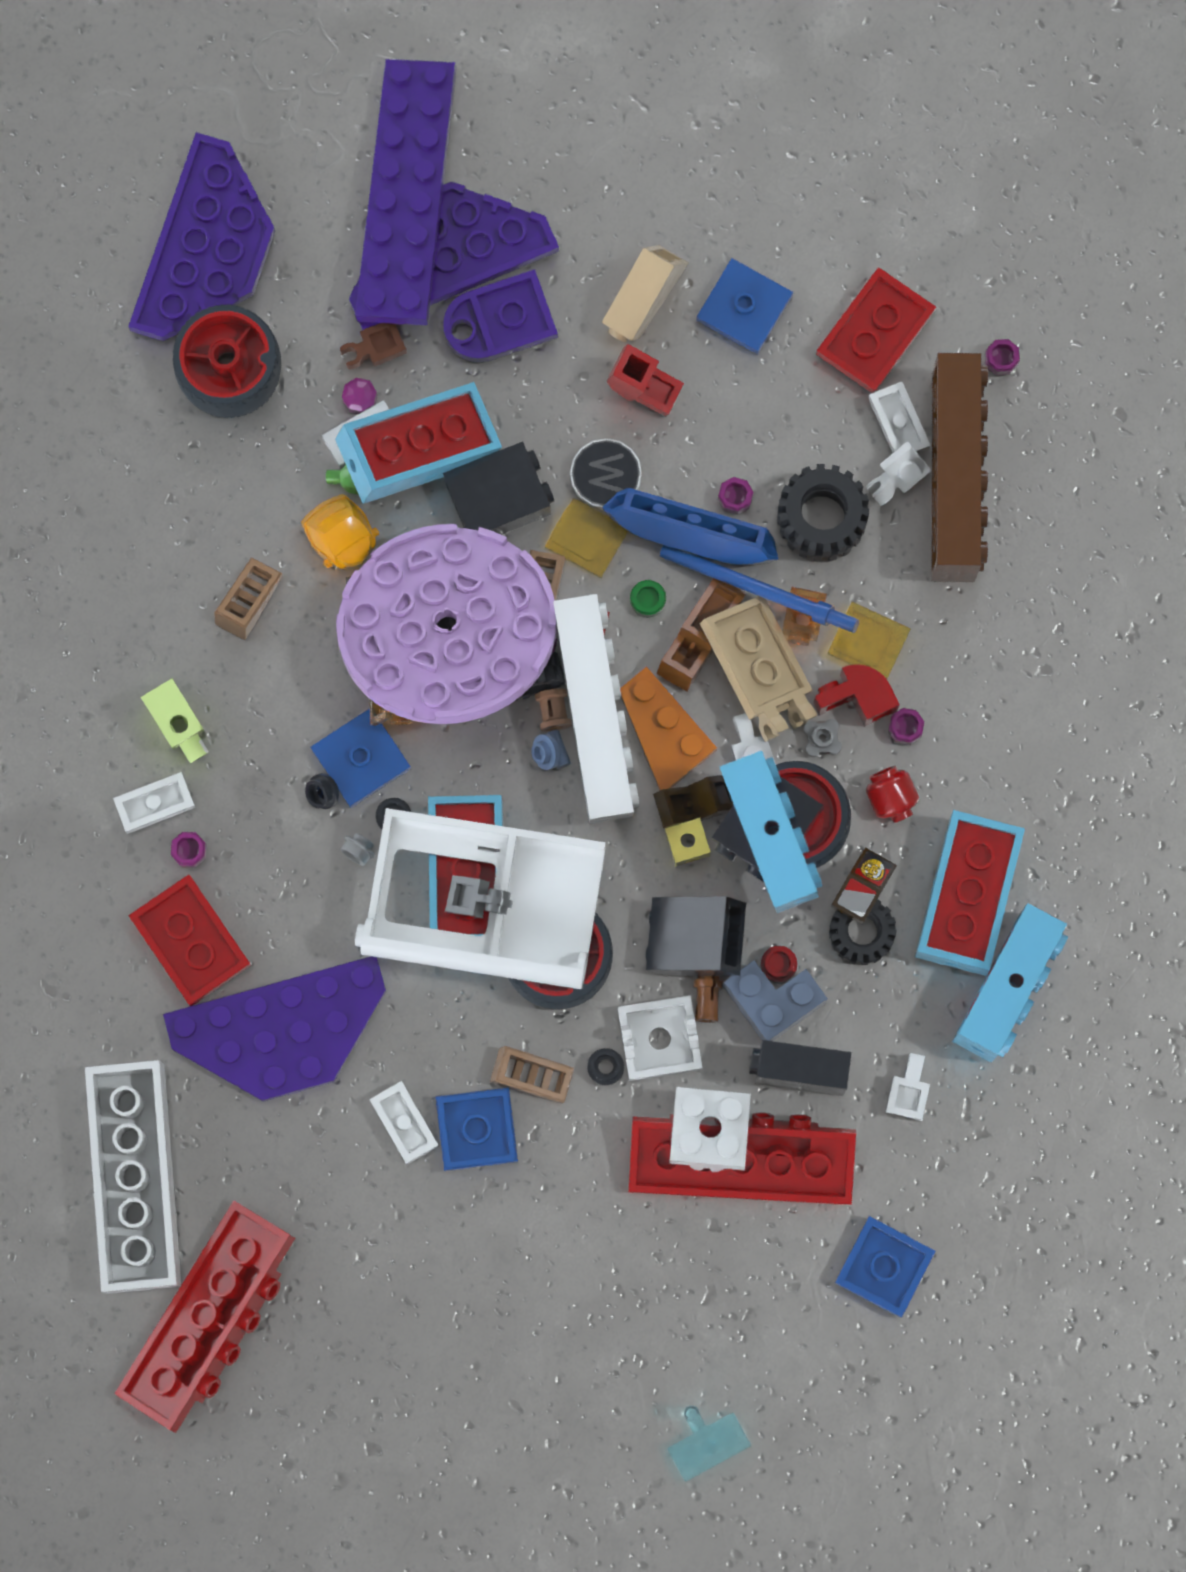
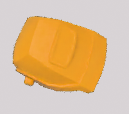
(340, 532)

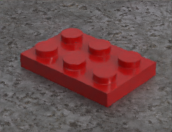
(876, 330)
(189, 940)

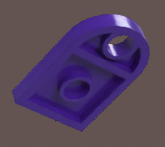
(503, 318)

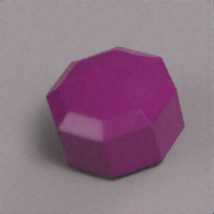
(1002, 357)
(359, 395)
(735, 495)
(906, 726)
(188, 849)

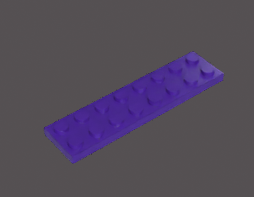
(406, 192)

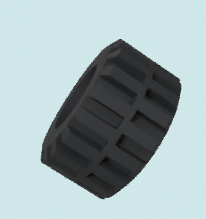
(828, 484)

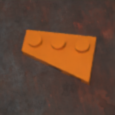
(665, 730)

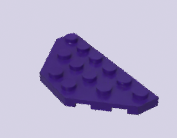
(480, 242)
(208, 244)
(283, 1032)

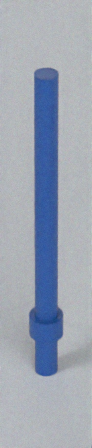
(820, 612)

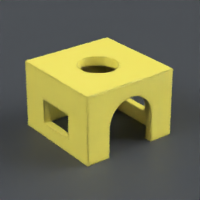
(683, 854)

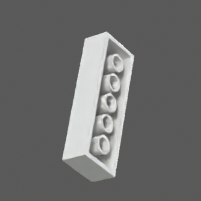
(593, 708)
(133, 1177)

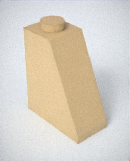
(643, 292)

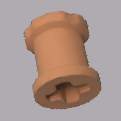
(553, 710)

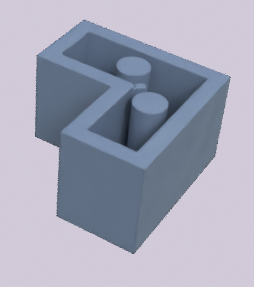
(773, 1010)

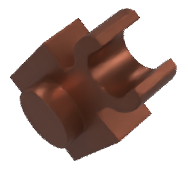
(379, 343)

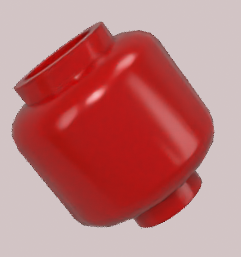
(892, 794)

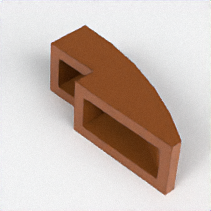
(691, 647)

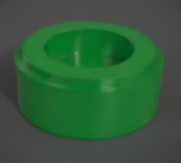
(648, 598)

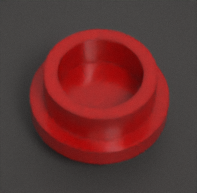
(779, 964)

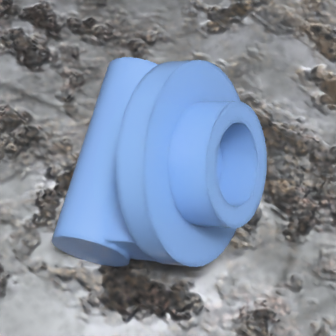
(550, 751)

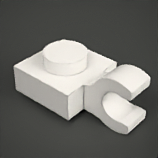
(901, 470)
(748, 742)
(907, 1094)

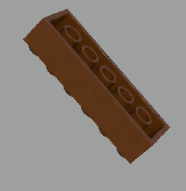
(956, 467)

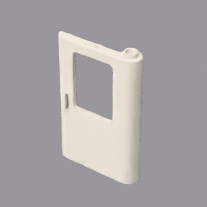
(551, 888)

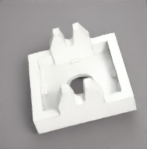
(672, 1015)
(701, 1152)

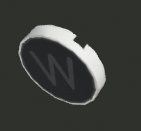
(603, 470)

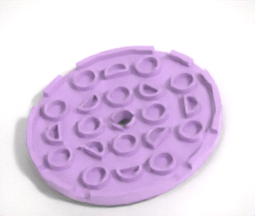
(438, 674)

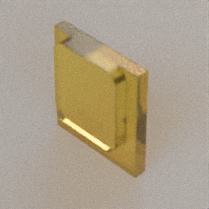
(586, 537)
(874, 642)

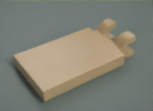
(760, 666)

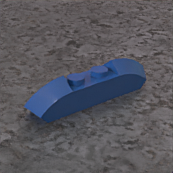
(691, 528)

